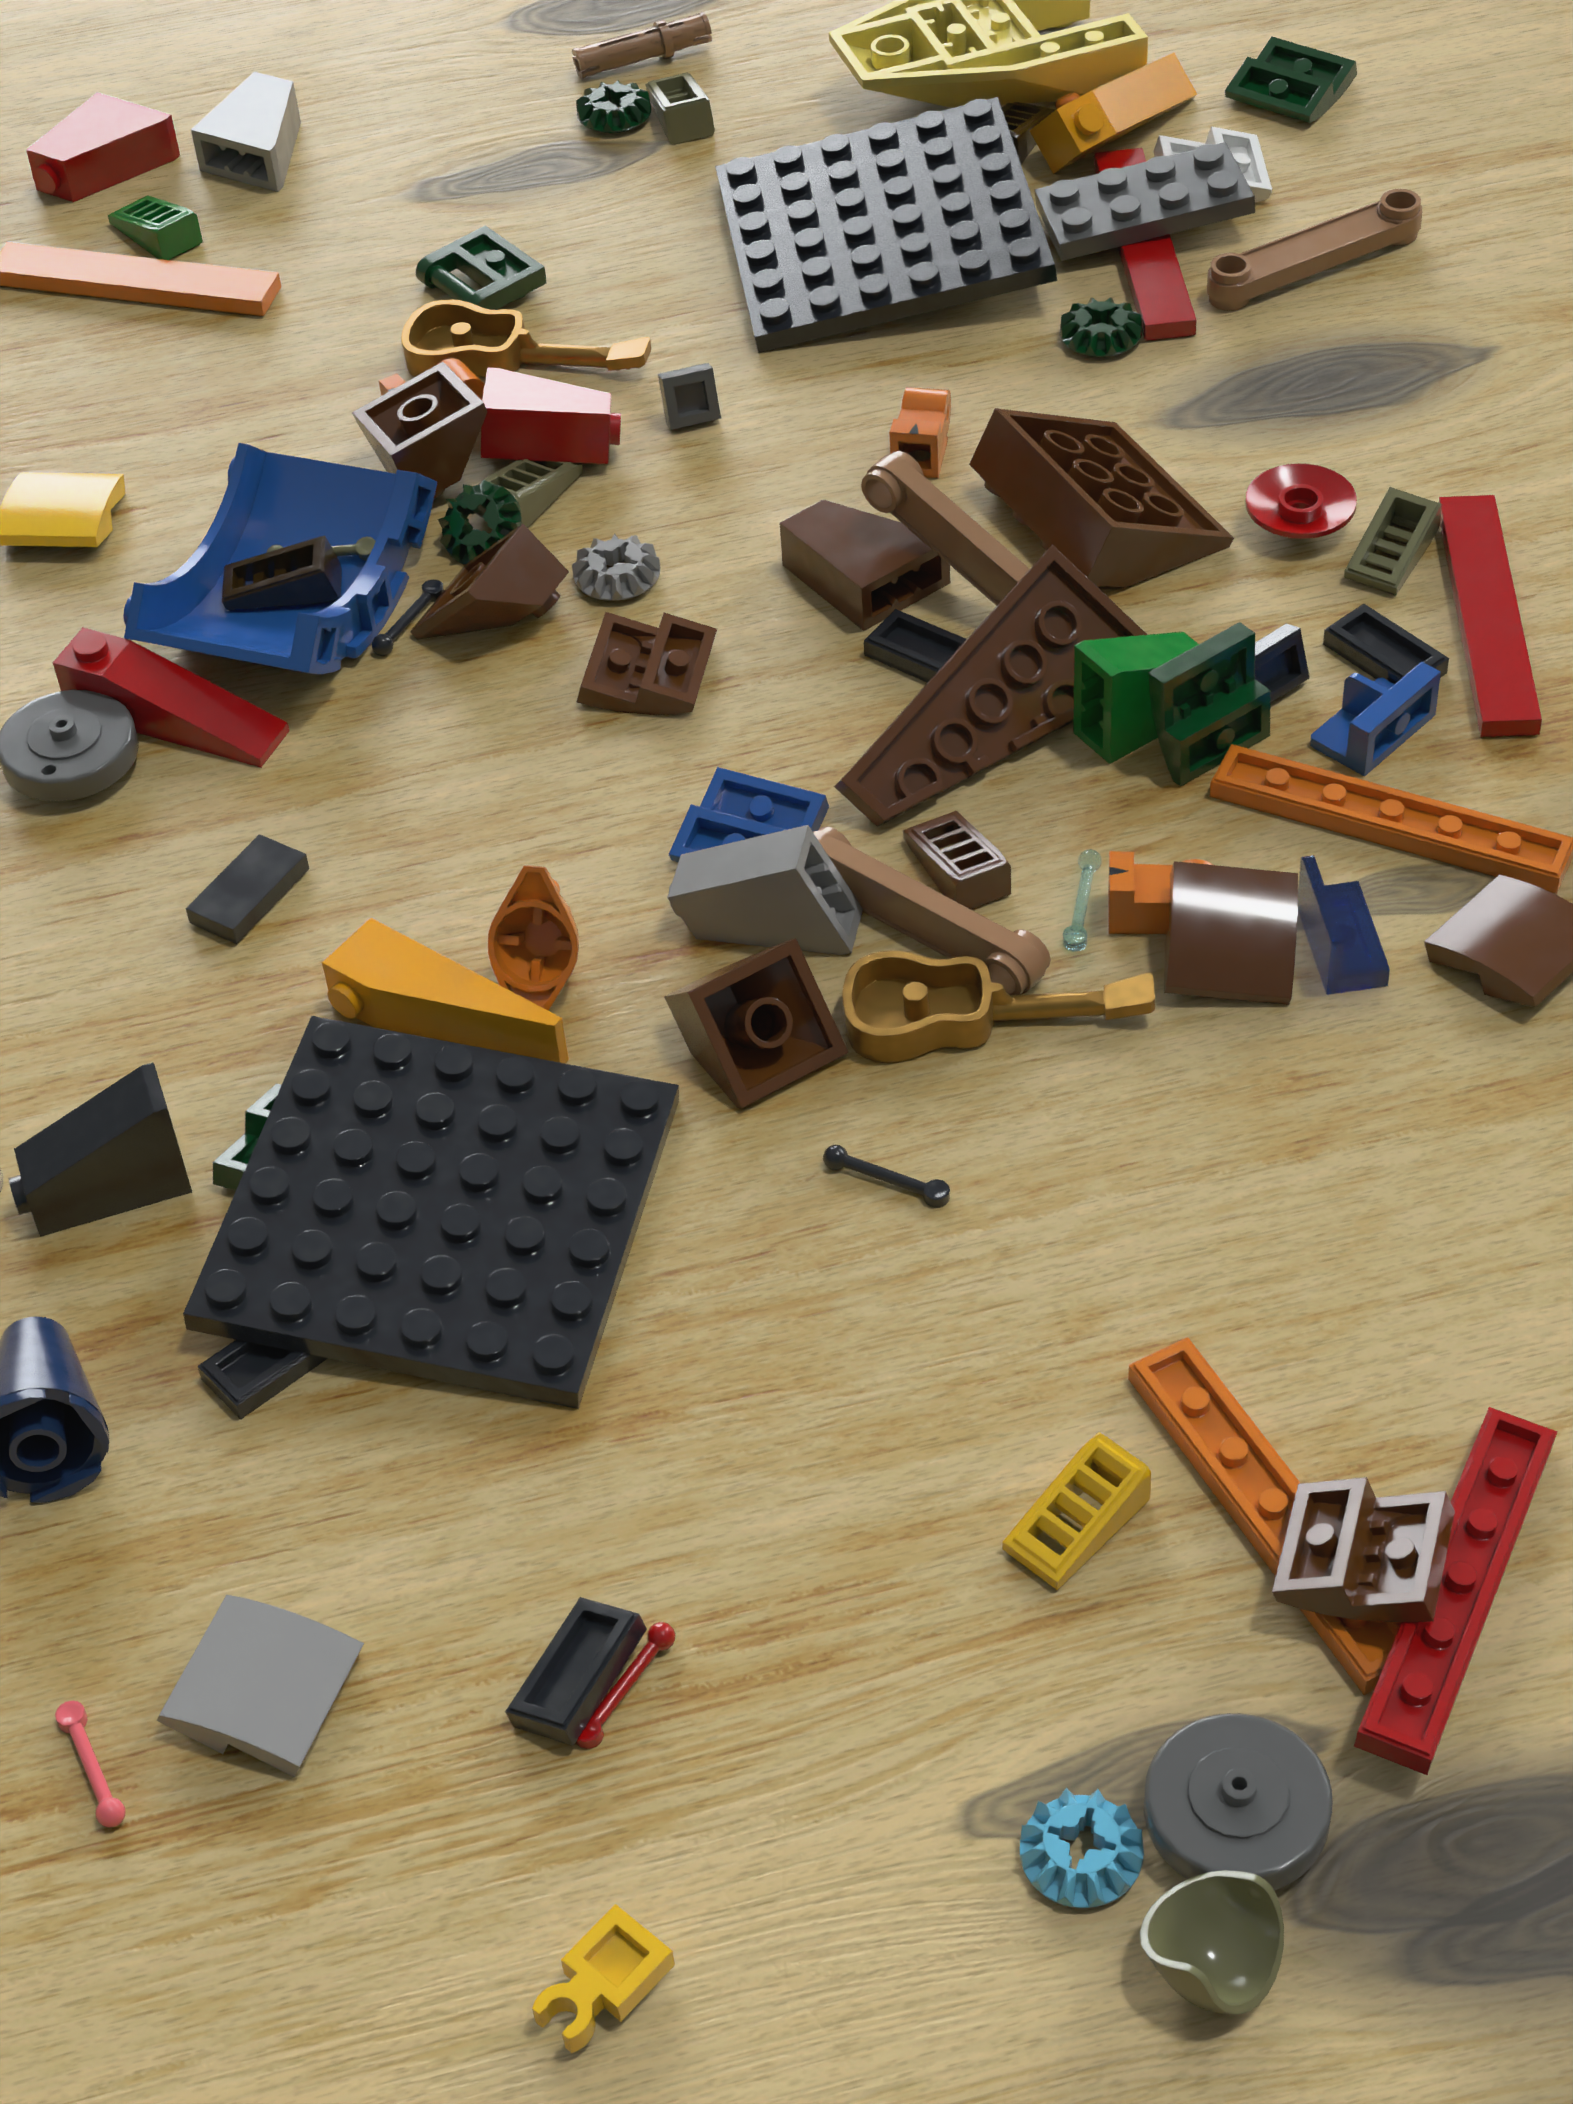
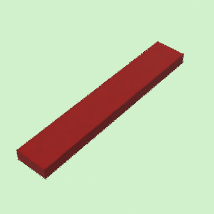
(1153, 270)
(1489, 617)
(1433, 1657)

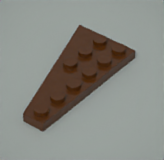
(992, 695)

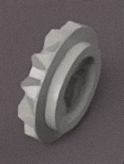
(621, 580)

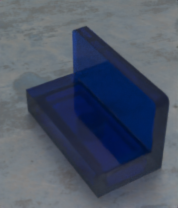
(1340, 932)

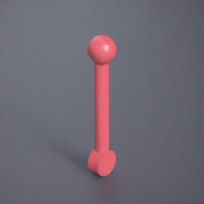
(72, 1719)

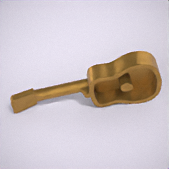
(499, 340)
(914, 1004)

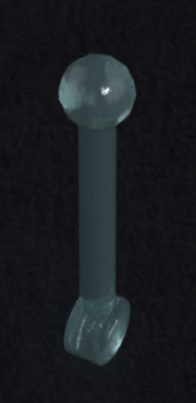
(1075, 935)

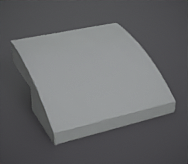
(261, 1682)

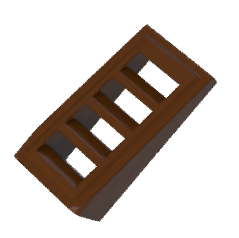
(973, 886)

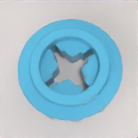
(1101, 1874)

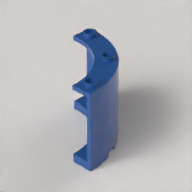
(284, 503)

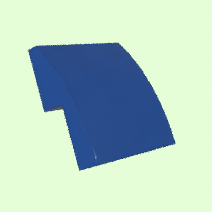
(745, 808)

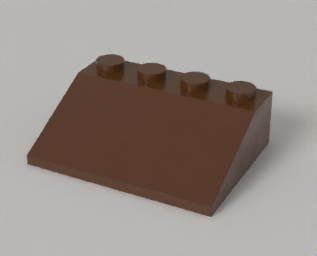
(1094, 496)

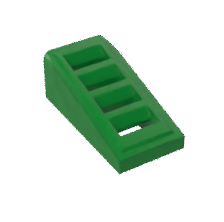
(158, 226)

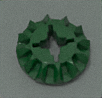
(600, 109)
(1101, 328)
(486, 499)

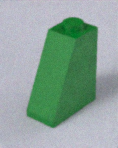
(1113, 690)

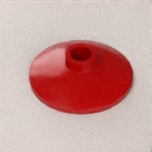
(1301, 501)

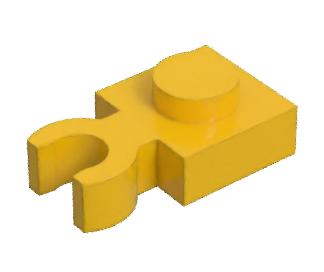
(607, 1970)

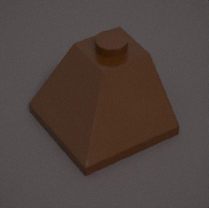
(425, 426)
(496, 588)
(758, 1023)

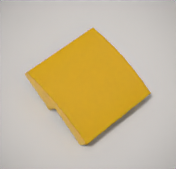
(59, 509)

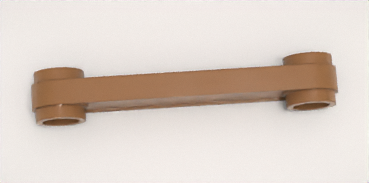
(1243, 276)
(900, 488)
(935, 920)

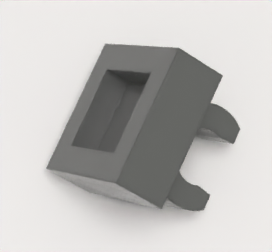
(689, 396)

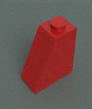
(101, 147)
(546, 420)

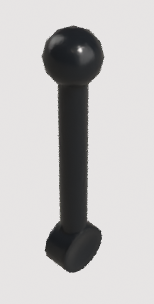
(383, 643)
(935, 1192)

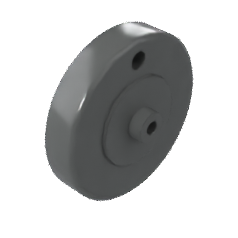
(67, 745)
(1238, 1799)

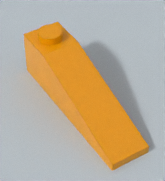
(1111, 111)
(421, 993)

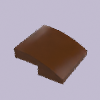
(647, 666)
(1231, 933)
(1510, 937)
(1364, 1552)

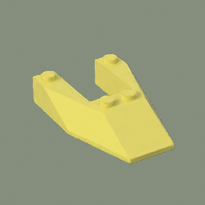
(987, 50)

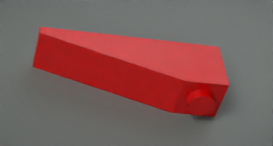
(169, 699)

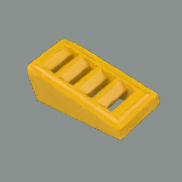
(1106, 1475)

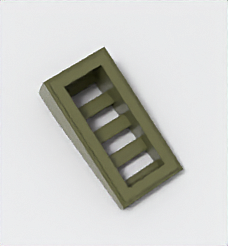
(681, 108)
(535, 484)
(1405, 510)

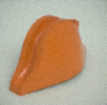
(534, 938)

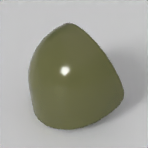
(1217, 1940)

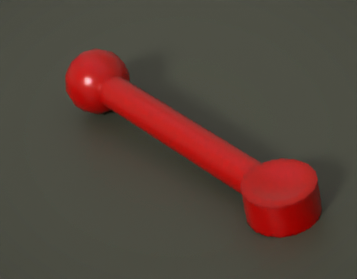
(659, 1638)

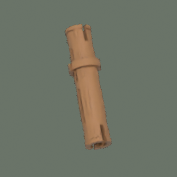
(634, 47)

